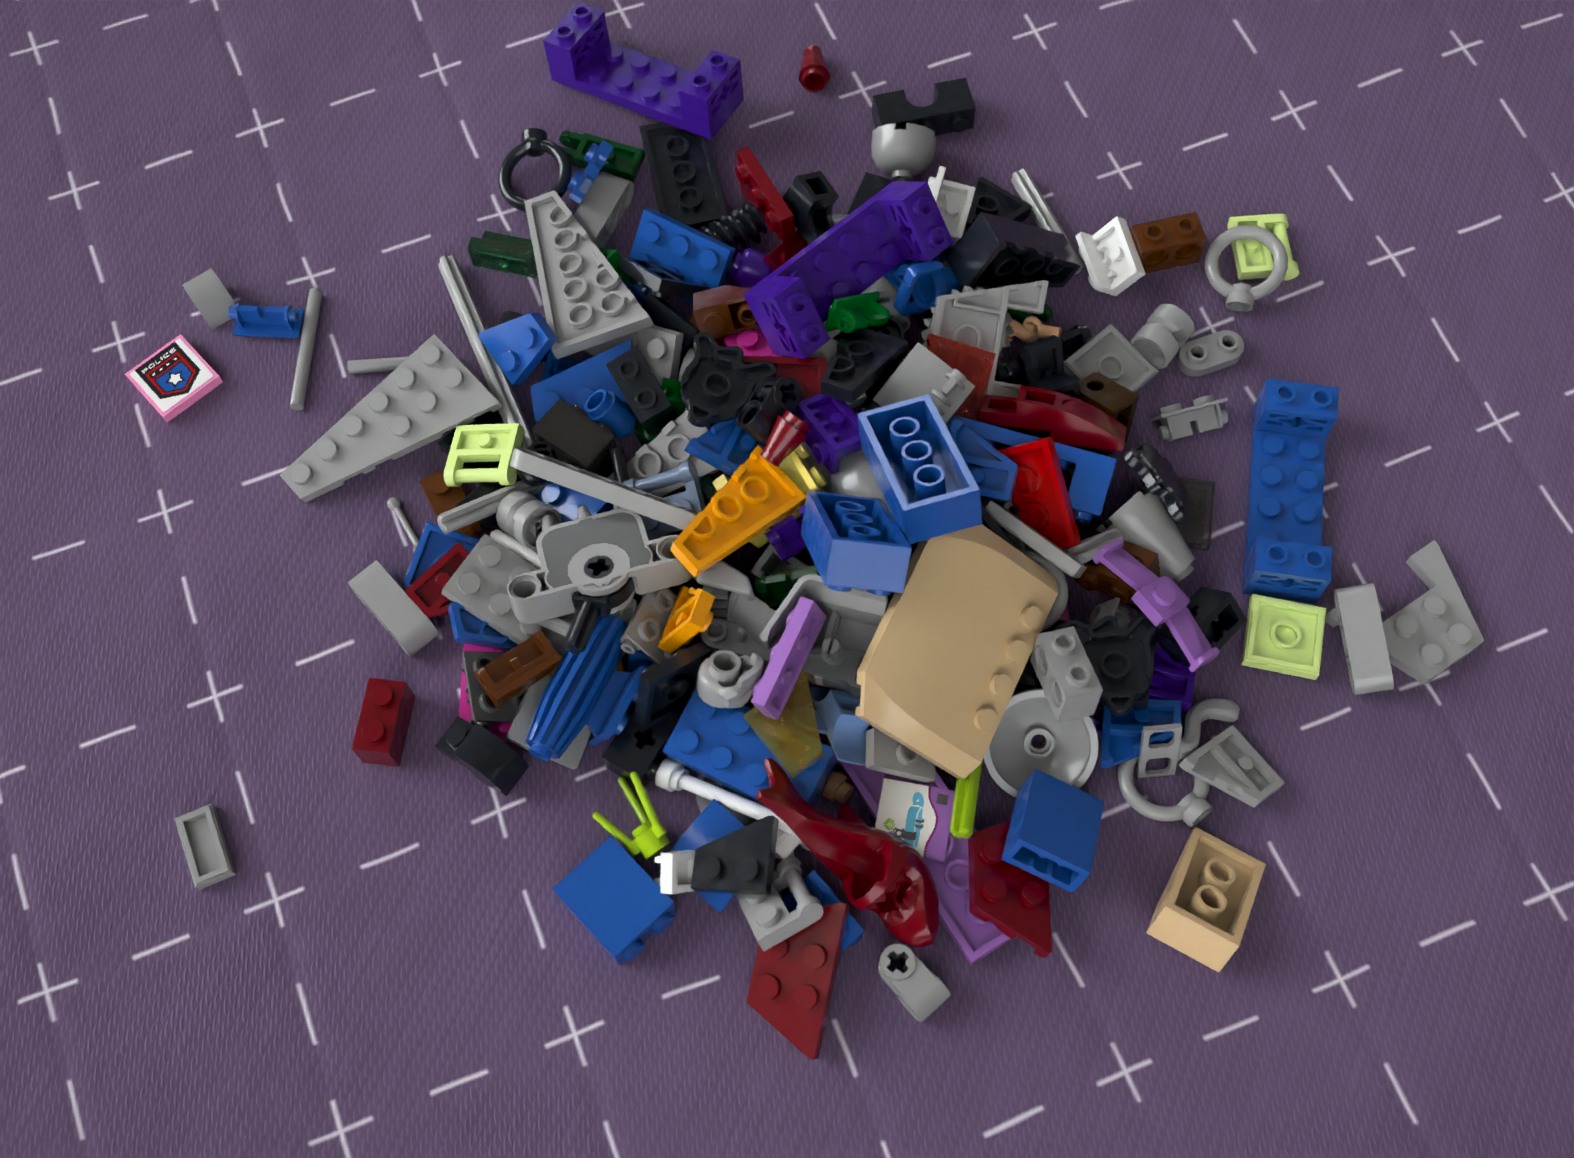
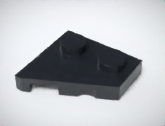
(738, 861)

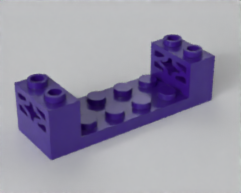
(693, 101)
(844, 262)

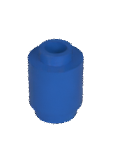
(610, 410)

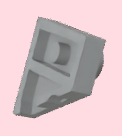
(1234, 768)

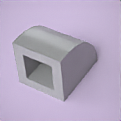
(210, 298)

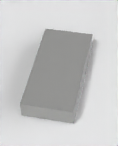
(205, 846)

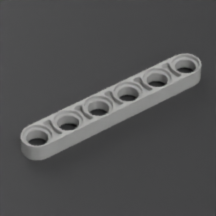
(602, 488)

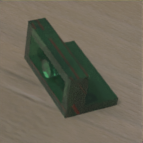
(503, 254)

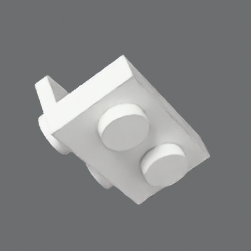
(953, 202)
(1111, 257)

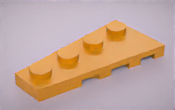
(740, 511)

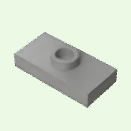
(893, 758)

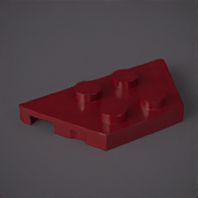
(1006, 894)
(797, 977)

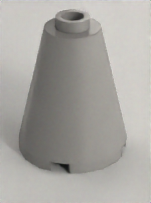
(1150, 526)

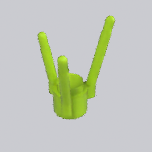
(650, 835)

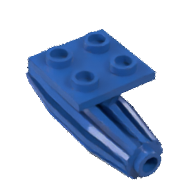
(585, 692)

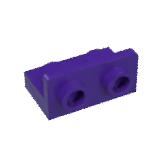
(832, 430)

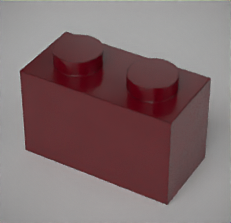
(383, 722)

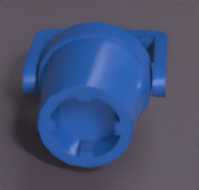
(925, 283)

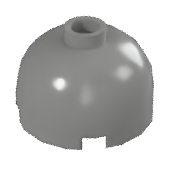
(903, 151)

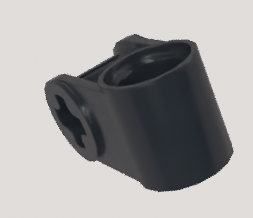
(766, 404)

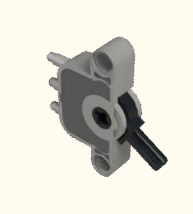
(593, 571)

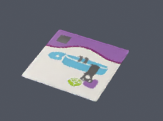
(917, 816)

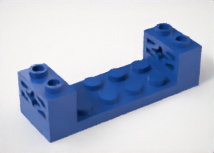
(1090, 475)
(1287, 492)

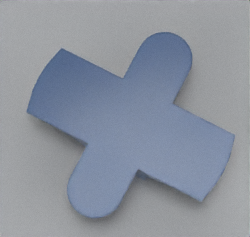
(837, 719)

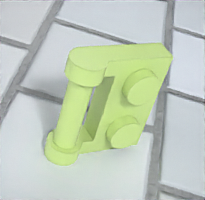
(1254, 258)
(483, 444)

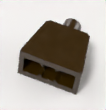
(1111, 399)

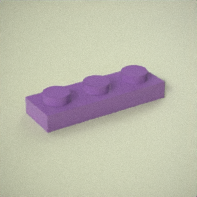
(788, 658)

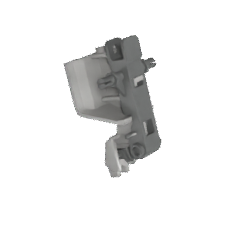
(748, 624)

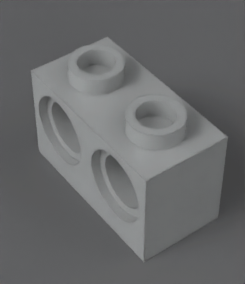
(1066, 674)

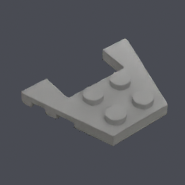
(979, 319)
(1433, 628)

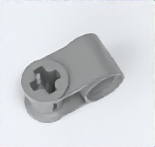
(917, 987)

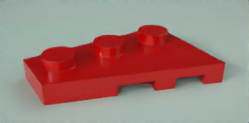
(1042, 492)

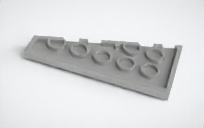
(578, 285)
(402, 413)

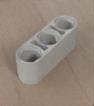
(604, 207)
(393, 608)
(1363, 639)

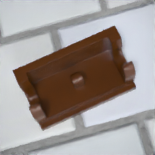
(518, 669)

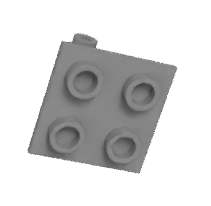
(926, 374)
(648, 626)

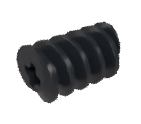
(738, 227)

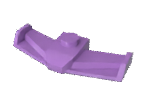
(1160, 601)

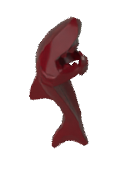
(875, 866)

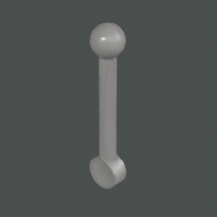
(394, 504)

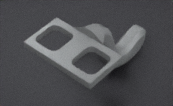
(1179, 746)

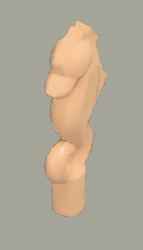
(1032, 330)

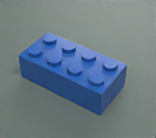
(919, 469)
(855, 543)
(731, 754)

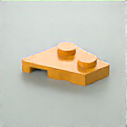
(688, 617)

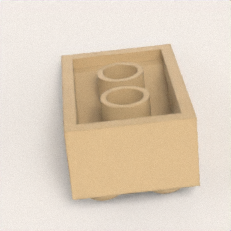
(1207, 900)

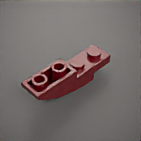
(1068, 418)

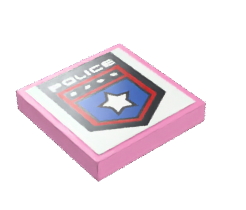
(174, 378)

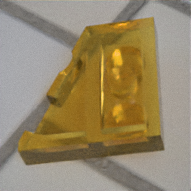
(795, 736)

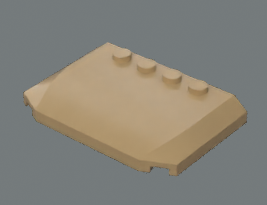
(954, 646)

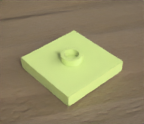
(1284, 636)

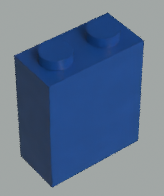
(1053, 831)
(616, 901)

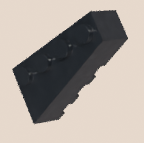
(1008, 253)

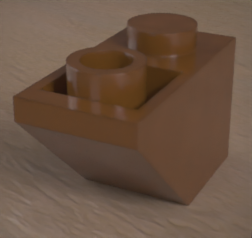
(723, 311)

